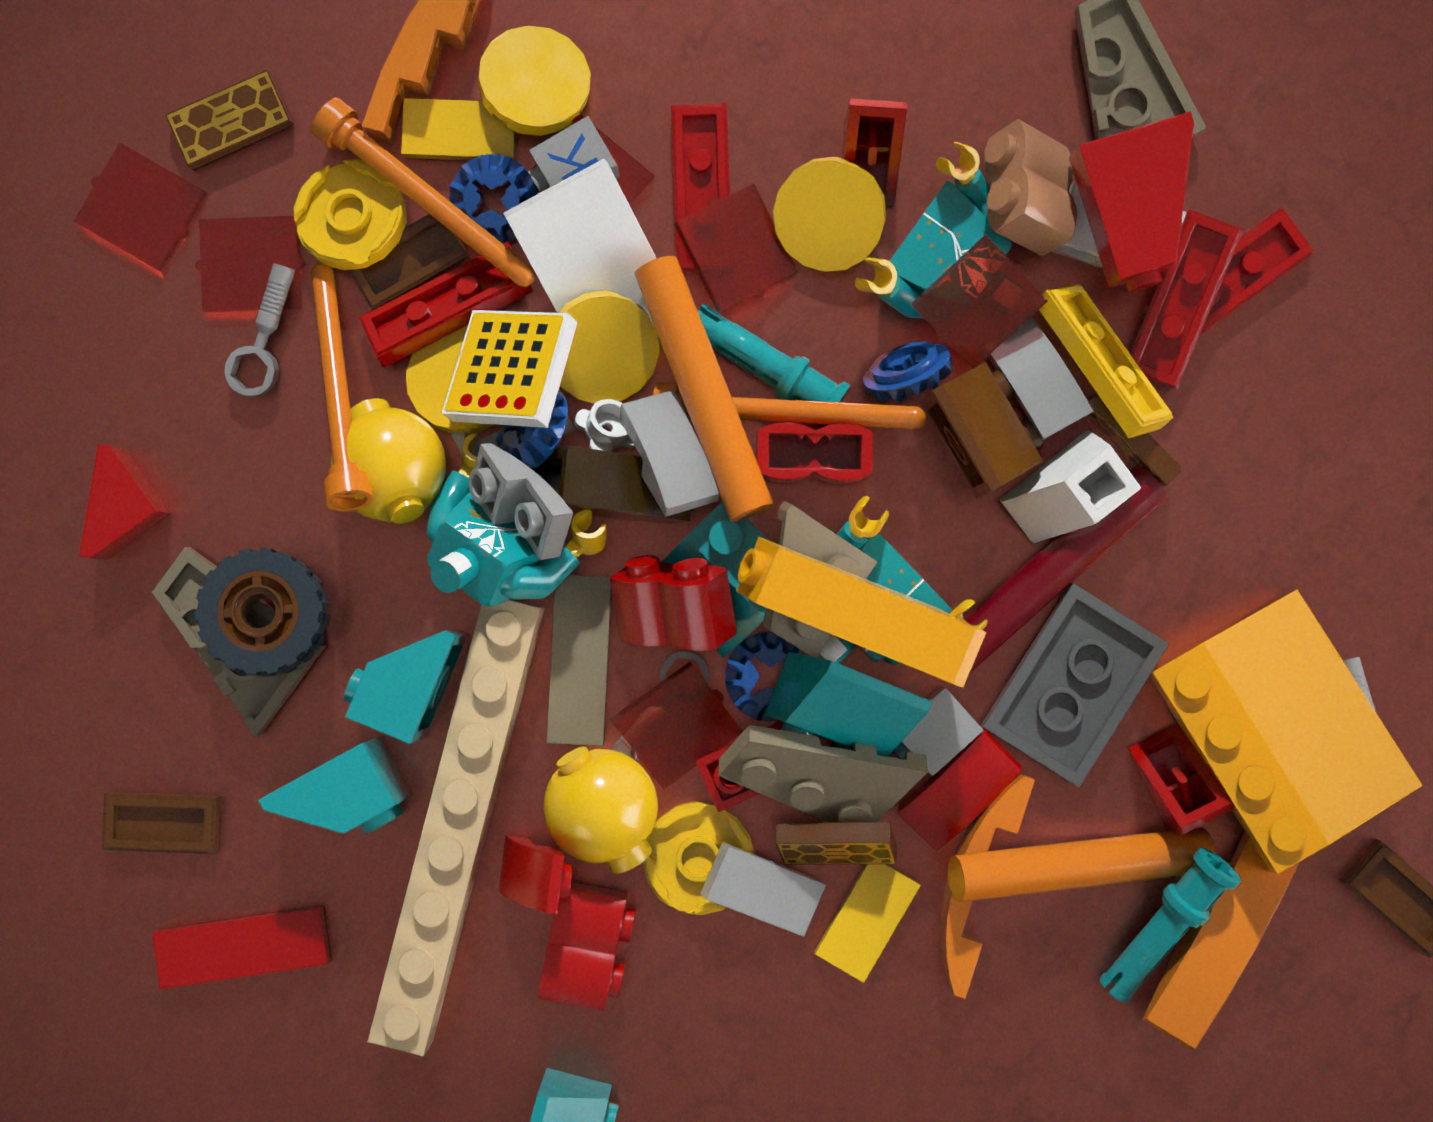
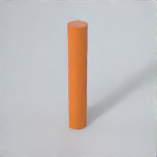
(703, 388)
(1074, 864)

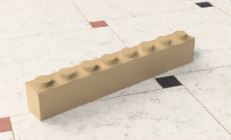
(456, 826)

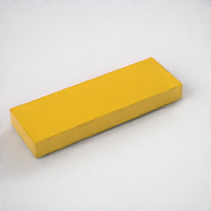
(1104, 360)

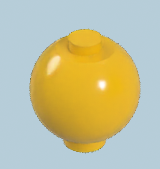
(399, 458)
(601, 808)

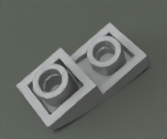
(1040, 380)
(671, 453)
(517, 494)

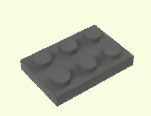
(1074, 684)

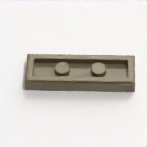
(579, 661)

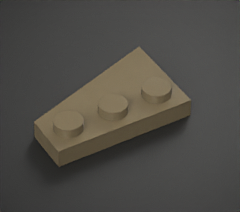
(1128, 69)
(253, 696)
(818, 778)

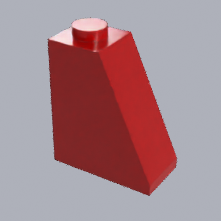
(1136, 198)

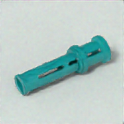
(788, 376)
(1184, 907)

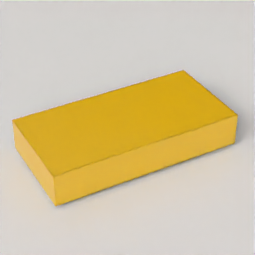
(453, 130)
(867, 919)

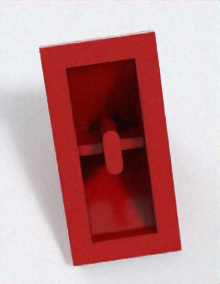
(875, 140)
(119, 505)
(1179, 780)

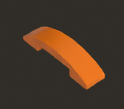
(959, 948)

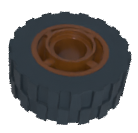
(227, 606)

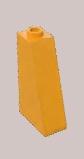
(859, 611)

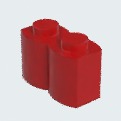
(831, 454)
(673, 603)
(583, 947)

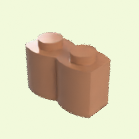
(1030, 188)

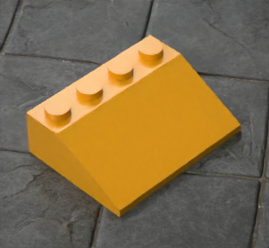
(1285, 732)

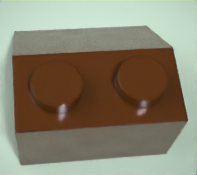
(983, 429)

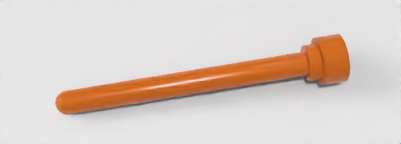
(338, 127)
(818, 412)
(343, 477)

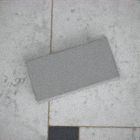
(763, 889)

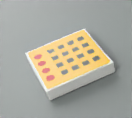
(510, 368)

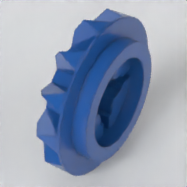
(492, 171)
(908, 371)
(535, 444)
(742, 673)

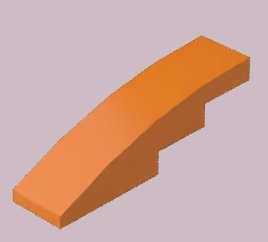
(415, 60)
(1215, 954)

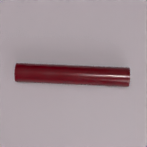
(1059, 566)

